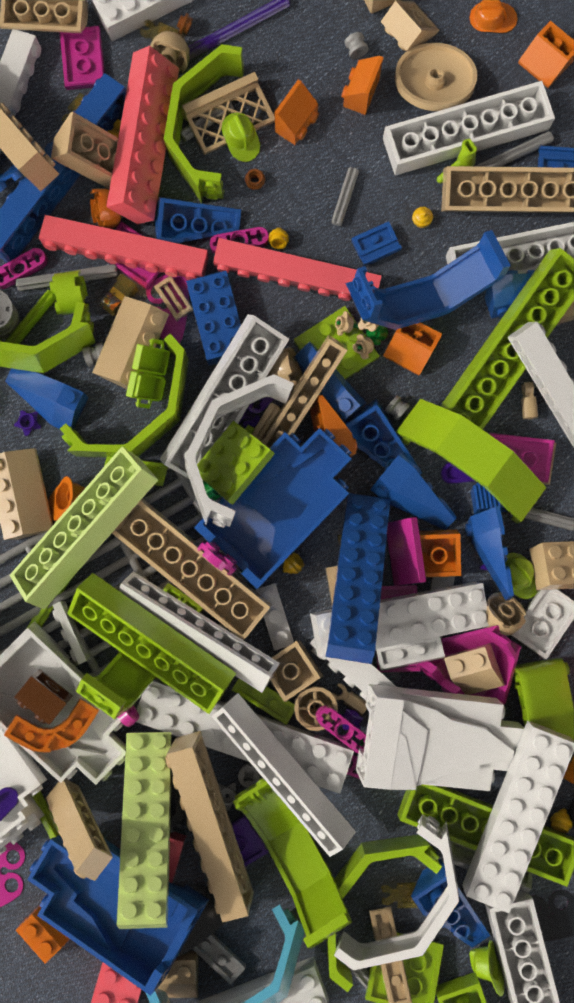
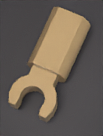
(529, 401)
(351, 700)

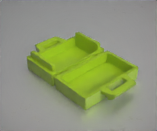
(151, 362)

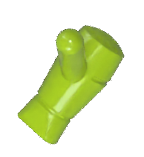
(466, 157)

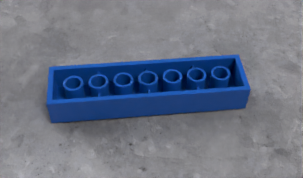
(359, 580)

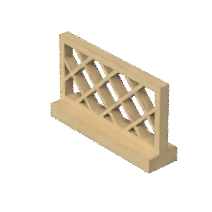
(219, 97)

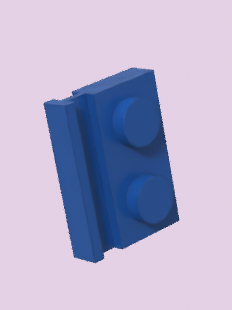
(556, 157)
(376, 244)

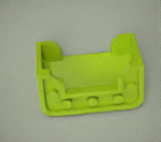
(546, 694)

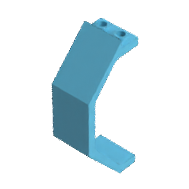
(280, 986)

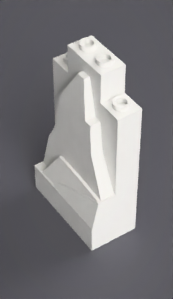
(434, 739)
(97, 748)

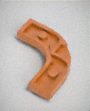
(52, 738)

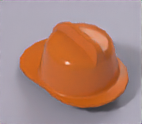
(493, 16)
(63, 497)

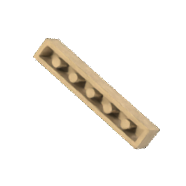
(306, 390)
(78, 830)

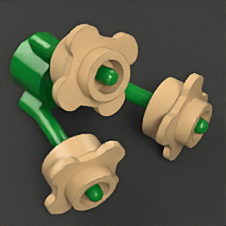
(363, 345)

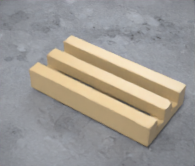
(183, 312)

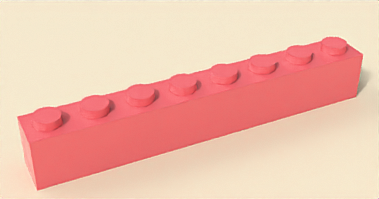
(123, 248)
(286, 269)

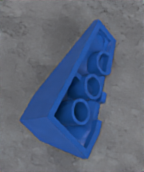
(187, 221)
(504, 292)
(337, 390)
(50, 398)
(377, 435)
(412, 494)
(486, 536)
(463, 920)

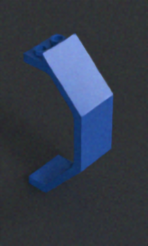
(433, 294)

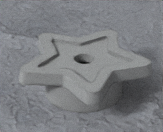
(228, 790)

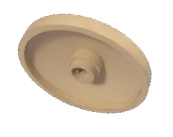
(435, 76)

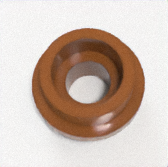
(184, 23)
(255, 173)

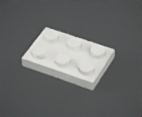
(546, 621)

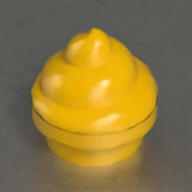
(422, 217)
(278, 238)
(293, 564)
(561, 821)

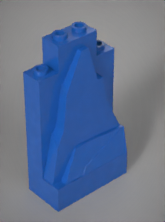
(282, 504)
(88, 916)

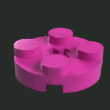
(216, 558)

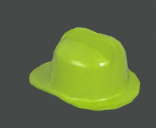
(240, 136)
(522, 576)
(487, 967)

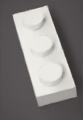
(276, 618)
(70, 633)
(410, 653)

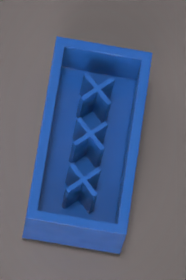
(214, 313)

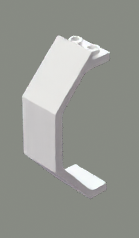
(271, 386)
(415, 943)

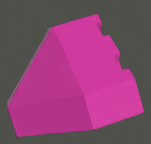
(504, 649)

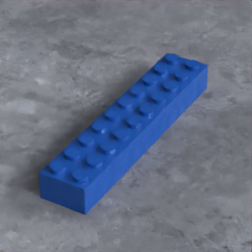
(27, 205)

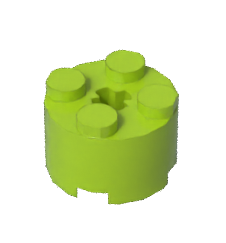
(68, 289)

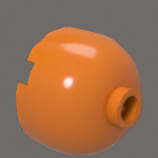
(100, 213)

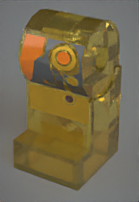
(113, 299)

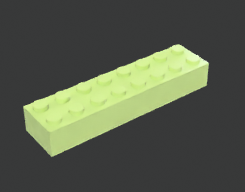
(82, 528)
(145, 833)

